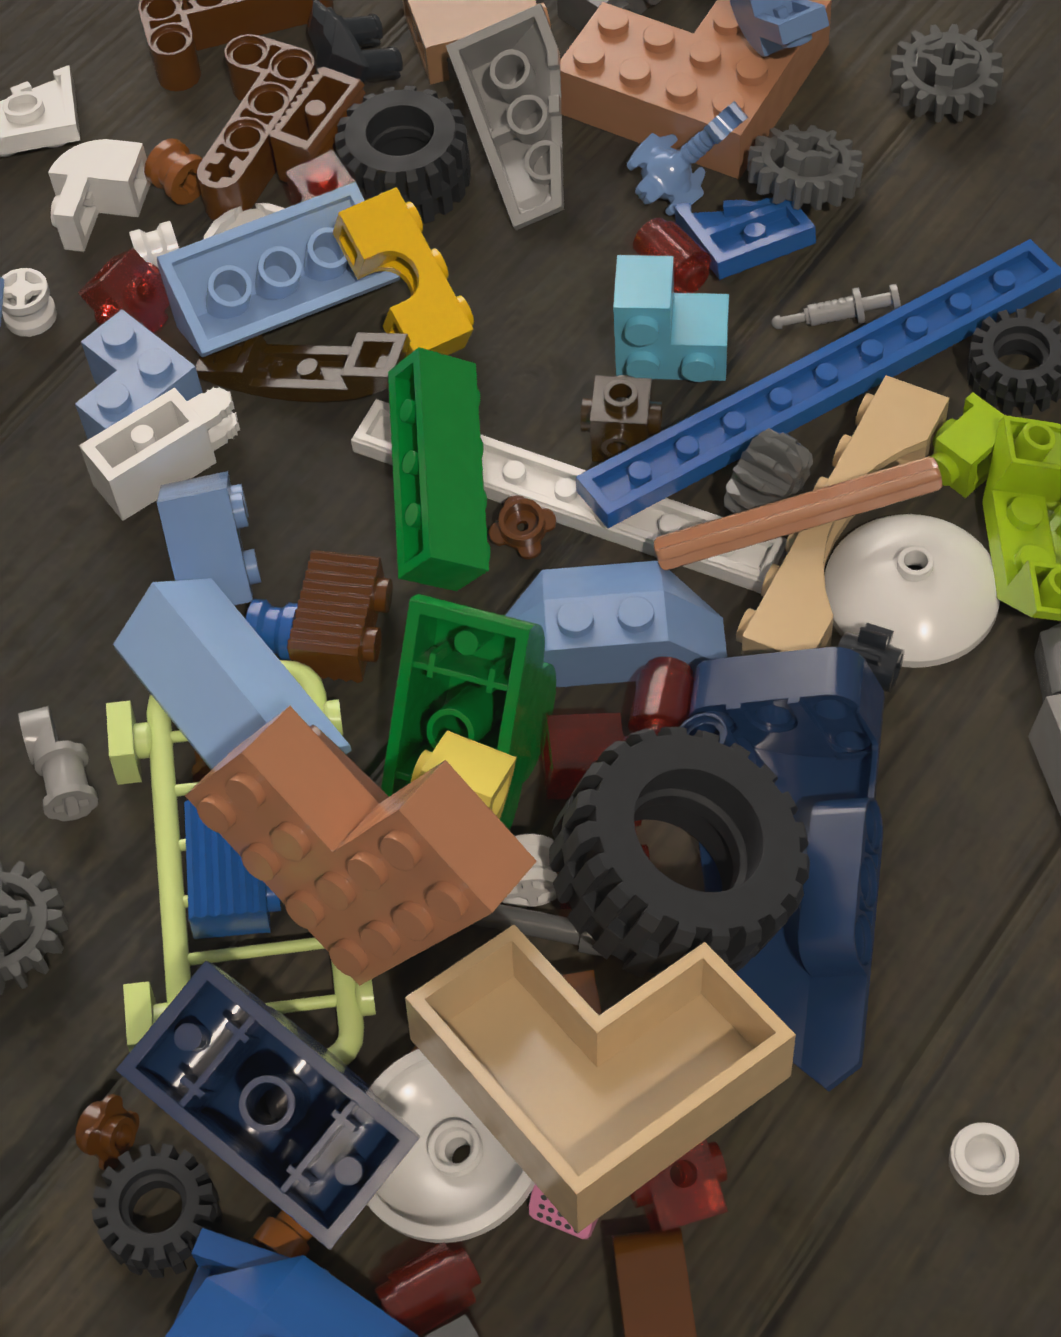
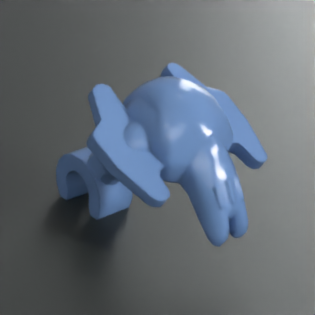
(669, 171)

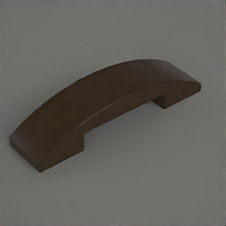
(306, 371)

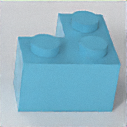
(666, 331)

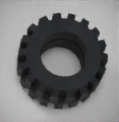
(408, 144)

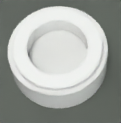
(983, 1158)

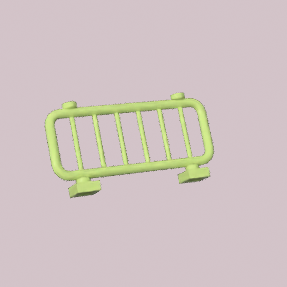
(154, 740)

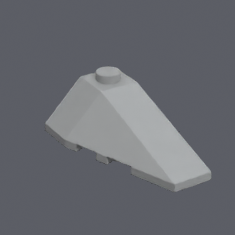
(515, 102)

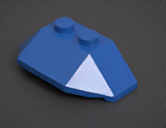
(282, 1301)

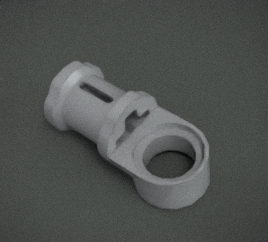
(60, 765)

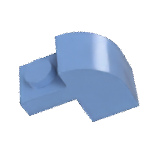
(778, 23)

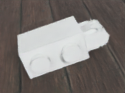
(158, 446)

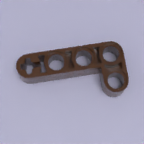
(183, 27)
(242, 160)
(654, 1284)

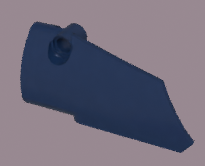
(820, 732)

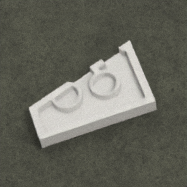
(39, 115)

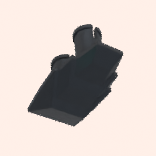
(339, 44)

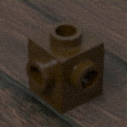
(619, 415)

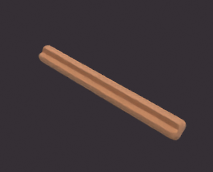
(798, 513)

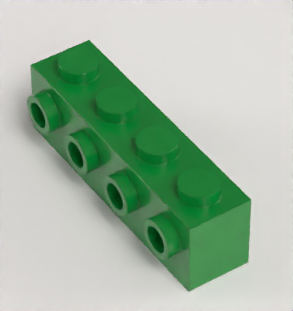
(438, 470)

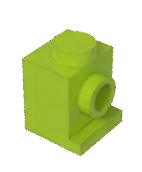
(967, 445)

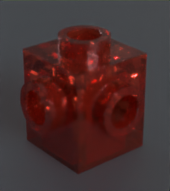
(129, 285)
(693, 1198)

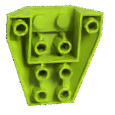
(1025, 515)

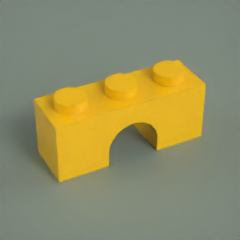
(388, 237)

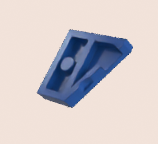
(746, 232)

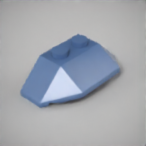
(616, 618)

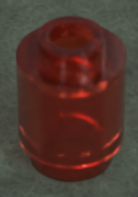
(668, 239)
(661, 695)
(429, 1288)

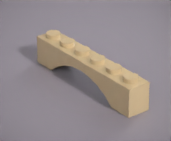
(890, 431)

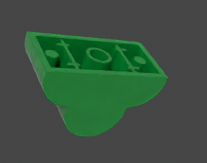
(472, 678)

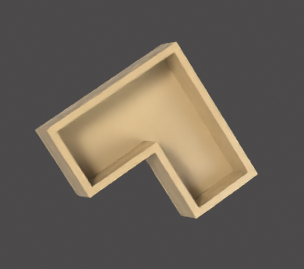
(593, 1097)

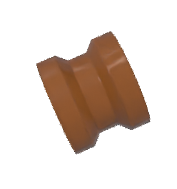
(174, 170)

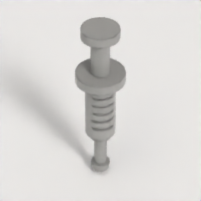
(839, 309)

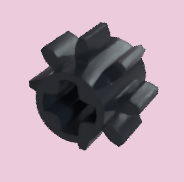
(880, 655)

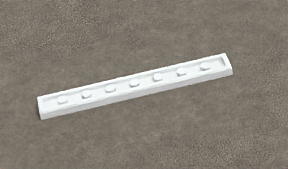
(552, 486)

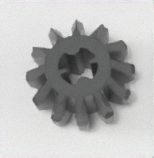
(768, 472)

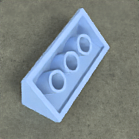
(264, 274)
(211, 668)

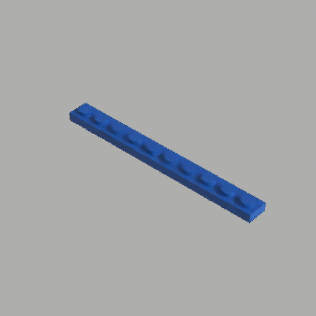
(816, 383)

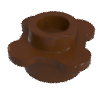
(518, 511)
(107, 1130)

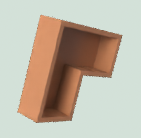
(664, 81)
(354, 870)

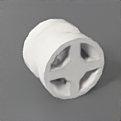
(155, 242)
(27, 302)
(537, 885)

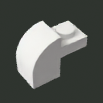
(95, 180)

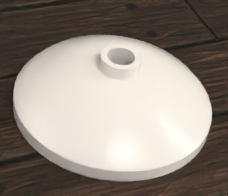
(931, 610)
(427, 1191)

